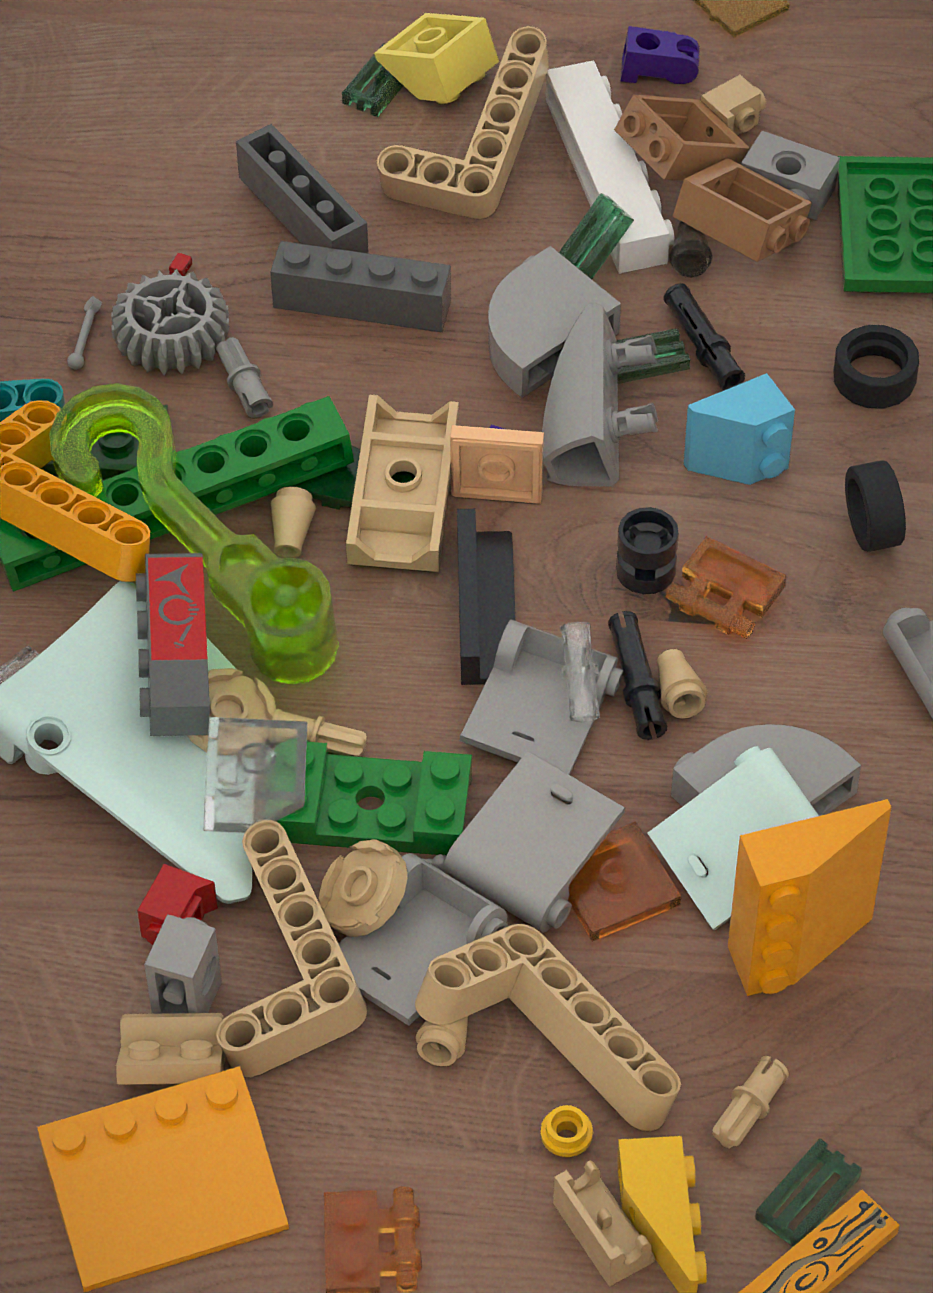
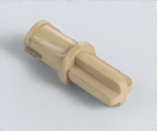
(339, 739)
(750, 1102)

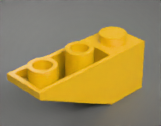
(656, 1201)

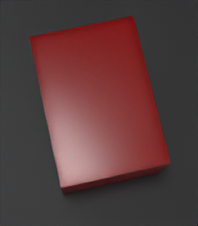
(182, 263)

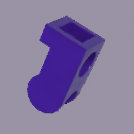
(659, 55)

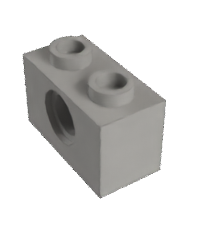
(795, 167)
(183, 967)

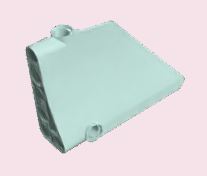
(88, 702)

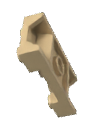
(393, 520)

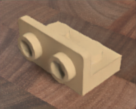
(168, 1048)

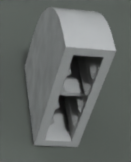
(535, 314)
(815, 763)

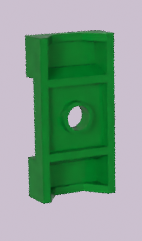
(420, 800)

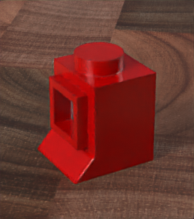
(177, 895)

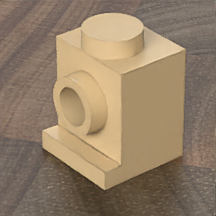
(736, 104)

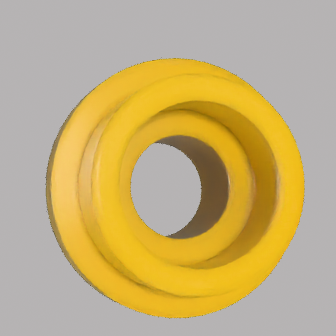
(571, 1119)

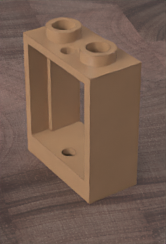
(676, 135)
(742, 209)

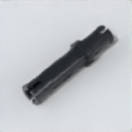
(712, 349)
(641, 690)

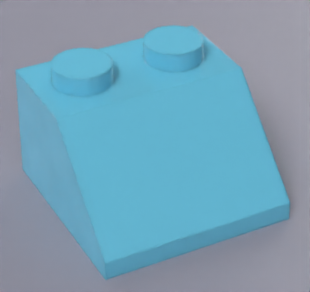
(740, 432)

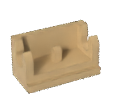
(601, 1225)

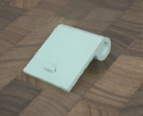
(744, 801)

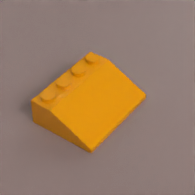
(803, 893)
(162, 1178)

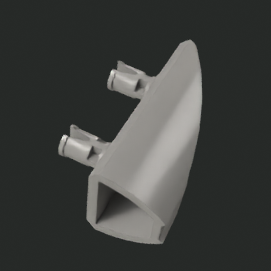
(582, 403)

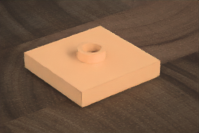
(496, 464)

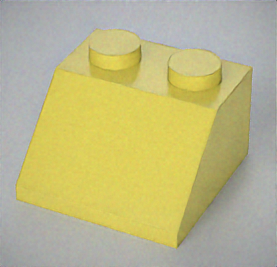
(439, 55)

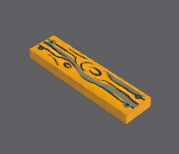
(830, 1250)

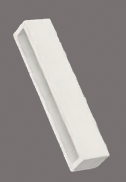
(607, 163)

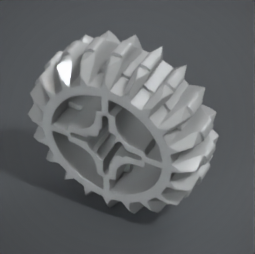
(170, 321)

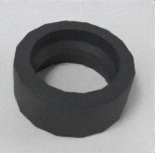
(876, 391)
(875, 505)

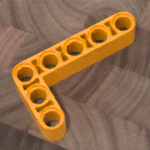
(59, 510)

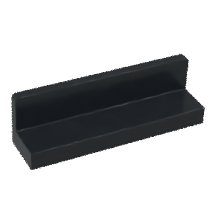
(484, 595)

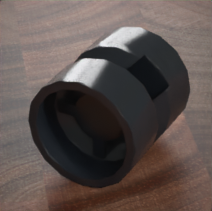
(647, 550)

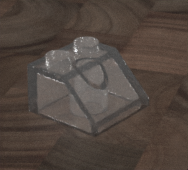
(253, 772)

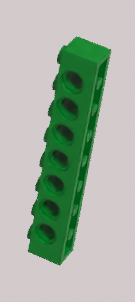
(218, 472)

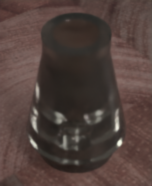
(690, 252)

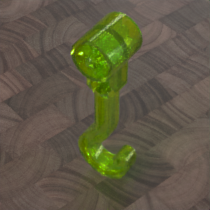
(277, 600)

